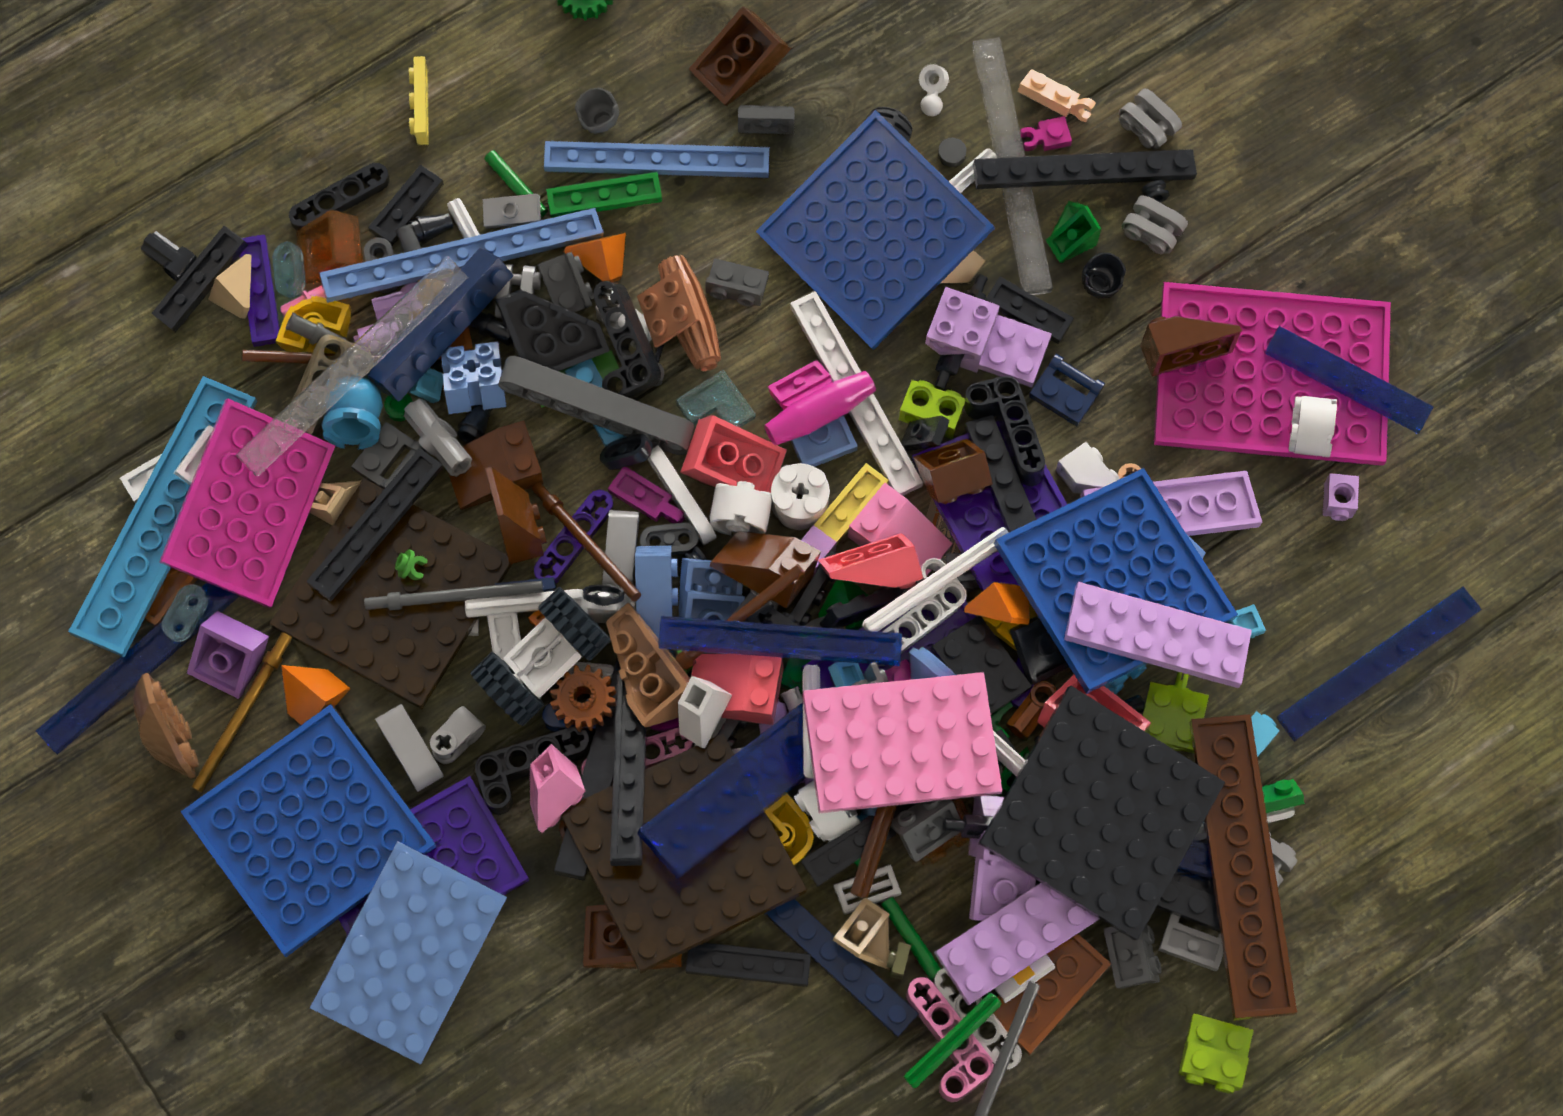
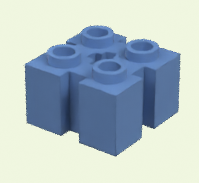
(473, 377)

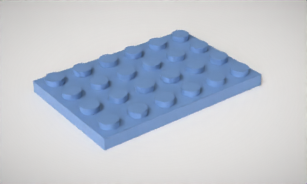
(408, 952)

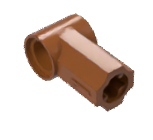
(1026, 716)

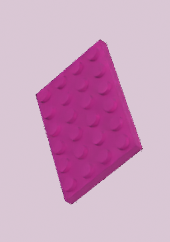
(240, 525)

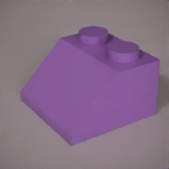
(227, 654)

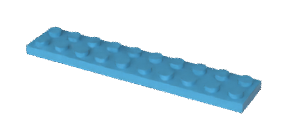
(133, 569)

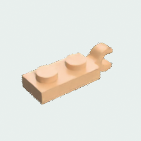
(1055, 96)

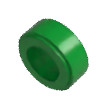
(395, 409)

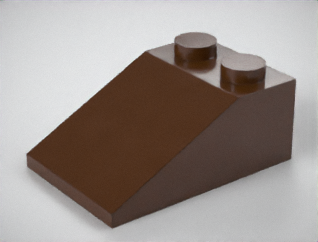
(739, 56)
(1185, 342)
(505, 450)
(516, 518)
(763, 558)
(605, 945)

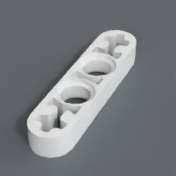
(681, 495)
(1000, 1030)

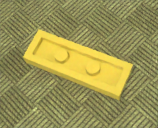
(419, 100)
(850, 502)

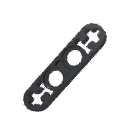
(336, 192)

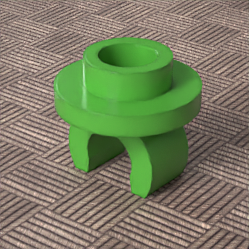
(405, 565)

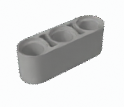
(622, 543)
(409, 747)

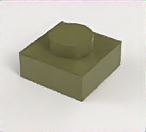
(898, 959)

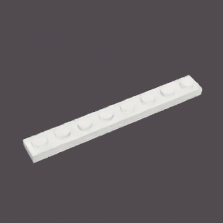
(868, 414)

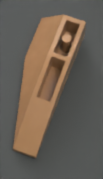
(163, 728)

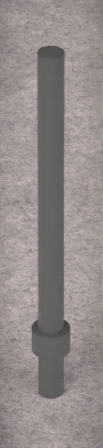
(396, 600)
(1007, 1049)

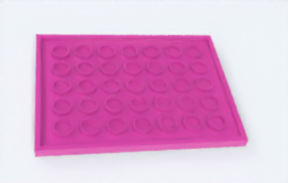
(1249, 397)

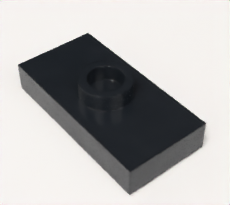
(925, 433)

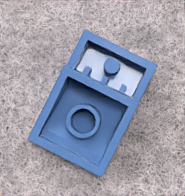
(707, 592)

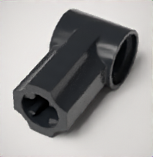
(165, 253)

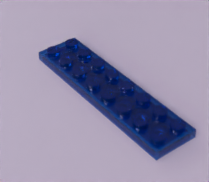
(729, 797)

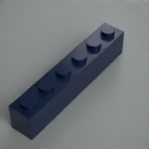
(434, 335)

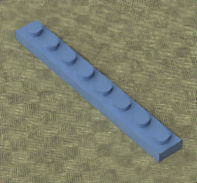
(660, 158)

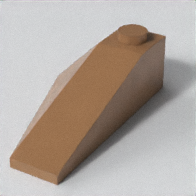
(650, 674)

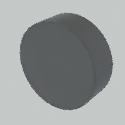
(952, 152)

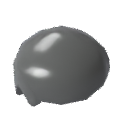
(597, 110)

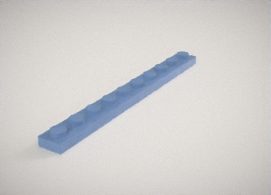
(416, 264)

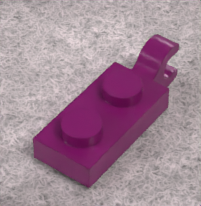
(645, 496)

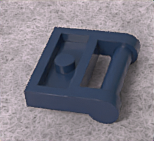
(1063, 398)

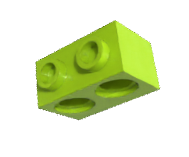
(936, 400)

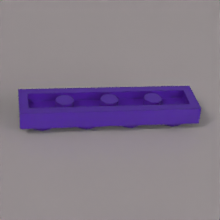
(263, 307)

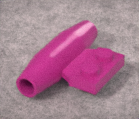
(813, 400)

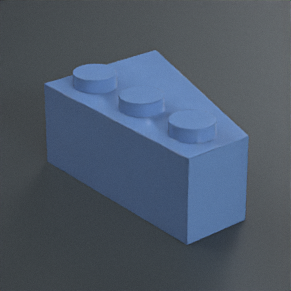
(654, 581)

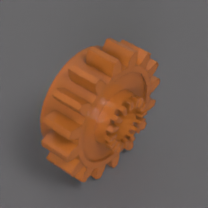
(583, 713)

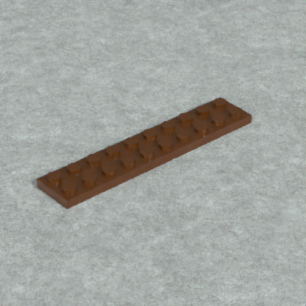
(1244, 871)

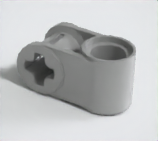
(458, 731)

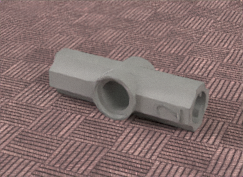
(437, 437)

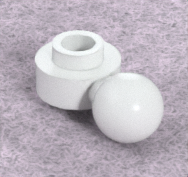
(932, 103)

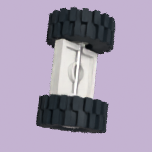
(541, 657)

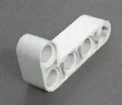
(935, 603)

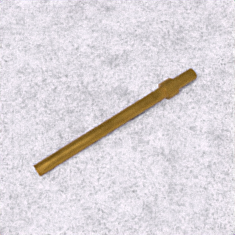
(271, 661)

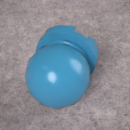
(355, 417)

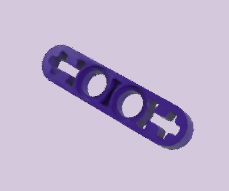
(565, 536)

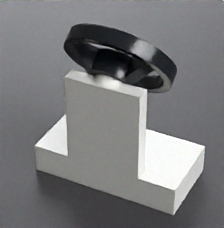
(603, 601)

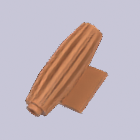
(680, 308)

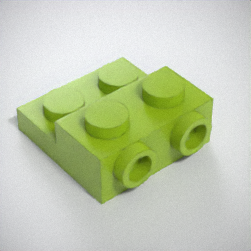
(1216, 1054)

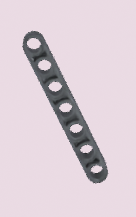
(595, 404)

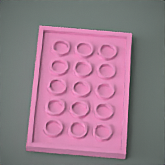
(901, 742)

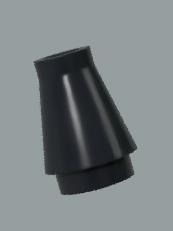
(431, 226)
(474, 424)

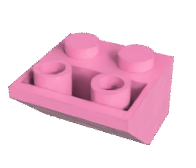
(553, 787)

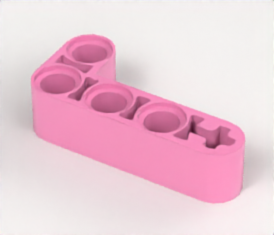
(961, 1058)

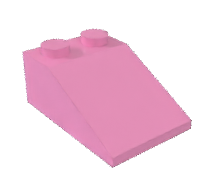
(893, 514)

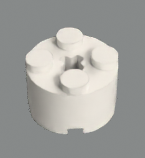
(1313, 426)
(802, 480)
(740, 508)
(829, 824)

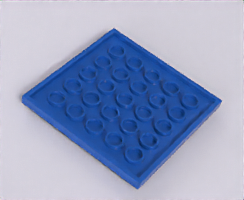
(875, 229)
(1114, 541)
(305, 829)

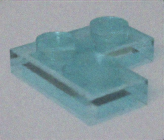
(716, 395)

